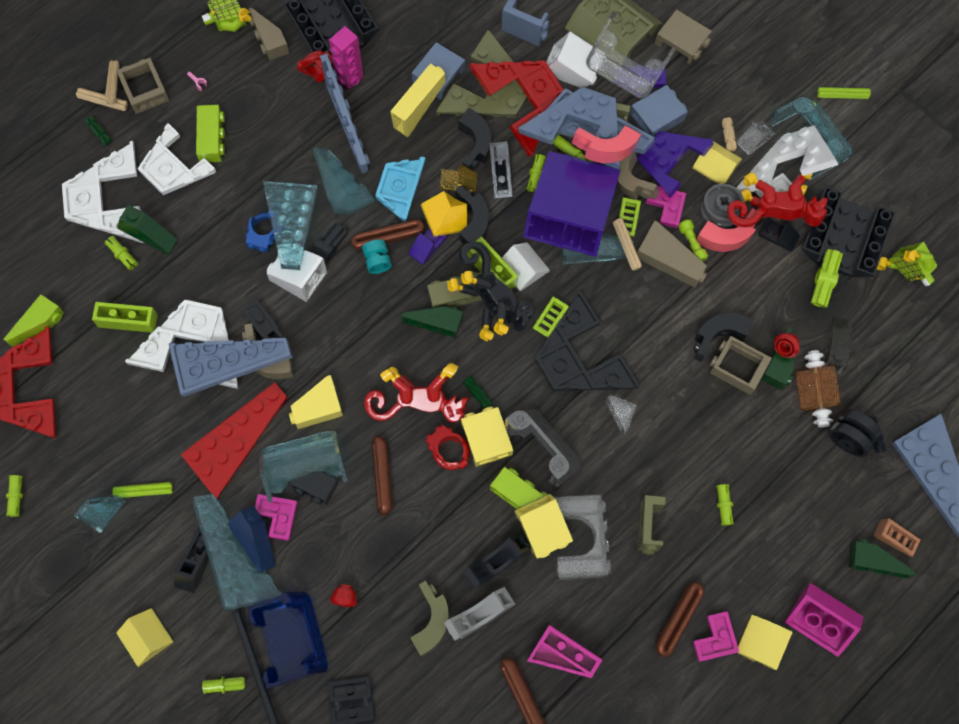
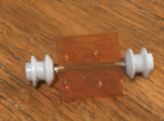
(818, 388)

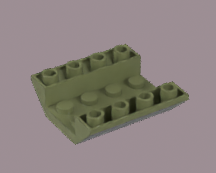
(629, 25)

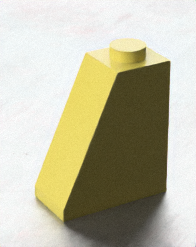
(316, 405)

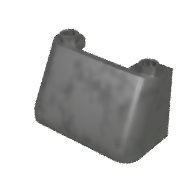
(564, 459)

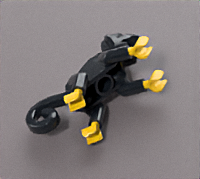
(493, 292)

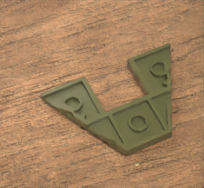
(504, 102)

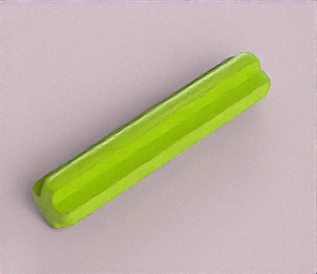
(835, 92)
(143, 489)

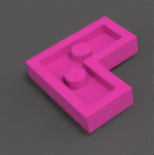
(671, 207)
(281, 511)
(722, 640)

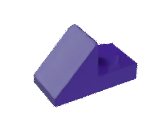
(426, 246)

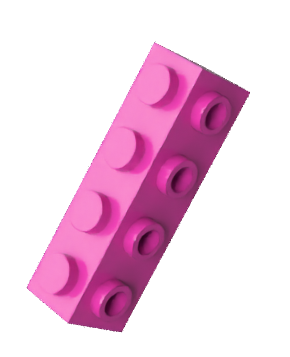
(346, 57)

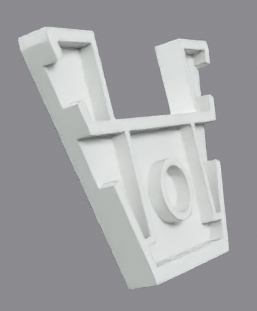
(166, 170)

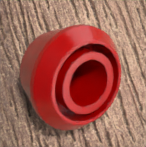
(787, 345)
(344, 596)

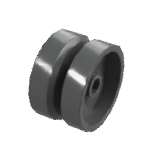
(716, 203)

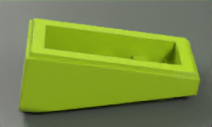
(631, 203)
(554, 301)

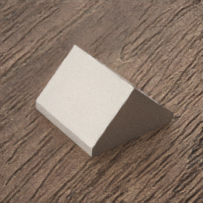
(525, 264)

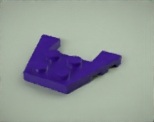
(666, 153)

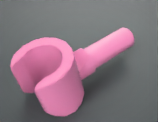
(197, 80)

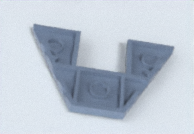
(582, 106)

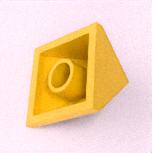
(445, 214)

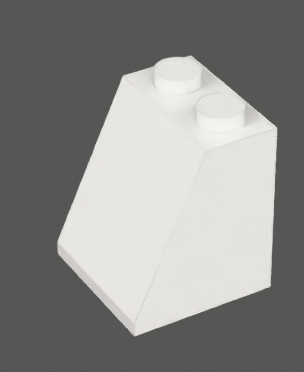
(568, 61)
(299, 282)

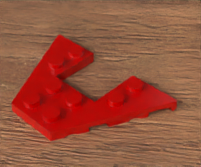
(535, 81)
(35, 415)

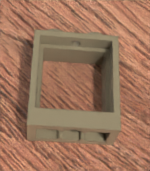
(148, 99)
(746, 351)

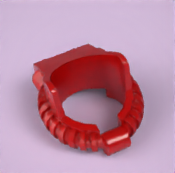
(315, 70)
(439, 437)

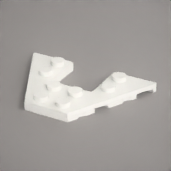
(793, 145)
(84, 194)
(190, 322)

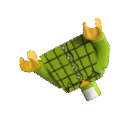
(226, 15)
(913, 262)

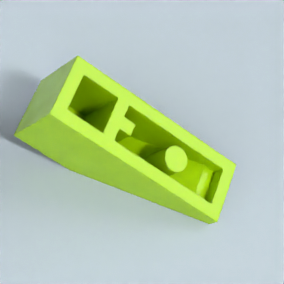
(36, 318)

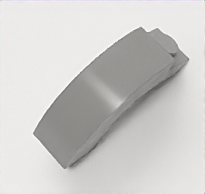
(480, 614)

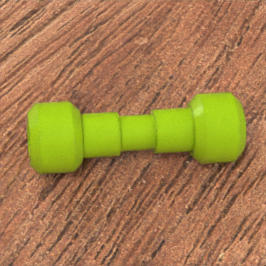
(686, 227)

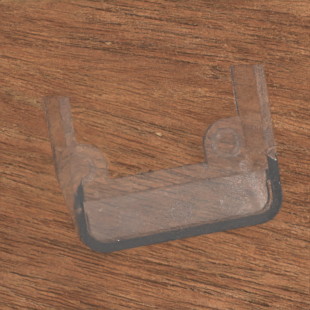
(621, 69)

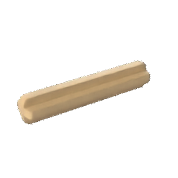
(112, 82)
(100, 99)
(627, 244)

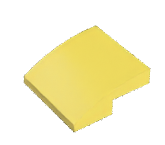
(764, 642)

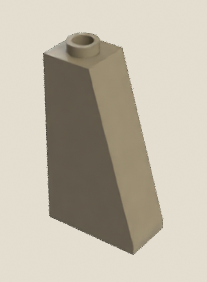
(671, 256)

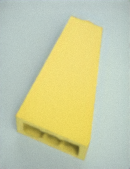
(417, 99)

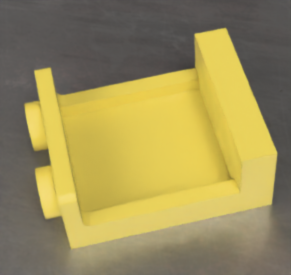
(487, 436)
(544, 526)

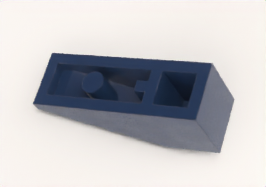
(253, 537)

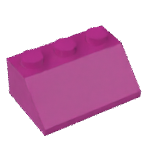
(824, 619)

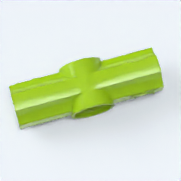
(826, 278)

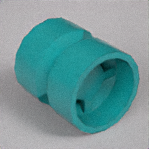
(376, 255)

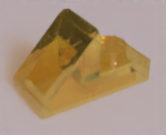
(453, 179)

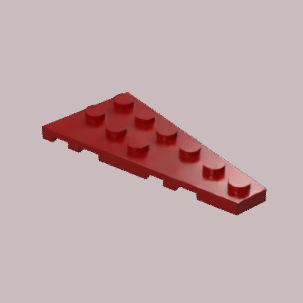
(229, 444)

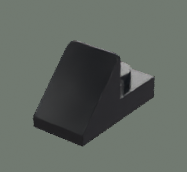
(780, 235)

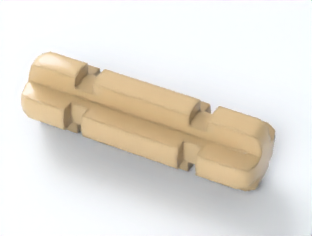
(729, 134)

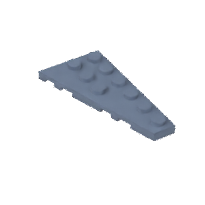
(342, 109)
(215, 362)

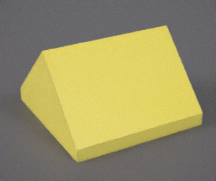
(717, 164)
(144, 636)

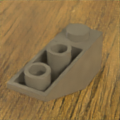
(270, 35)

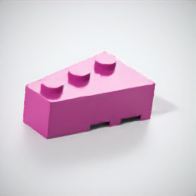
(564, 653)

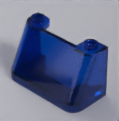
(290, 638)

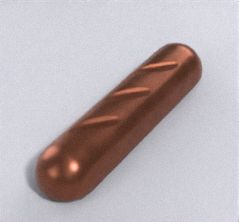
(389, 233)
(382, 476)
(679, 619)
(521, 691)

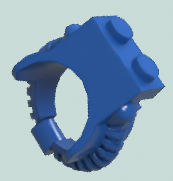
(257, 241)

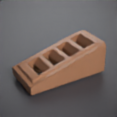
(885, 531)

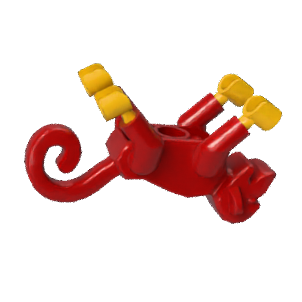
(781, 205)
(423, 398)

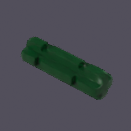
(98, 130)
(477, 392)

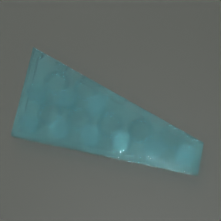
(290, 215)
(233, 570)

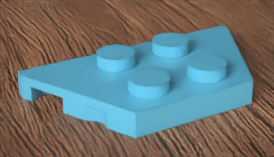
(400, 185)

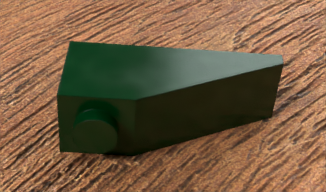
(146, 229)
(438, 320)
(779, 369)
(874, 559)

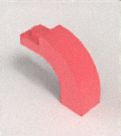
(607, 150)
(725, 240)

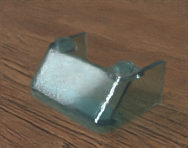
(820, 119)
(298, 459)

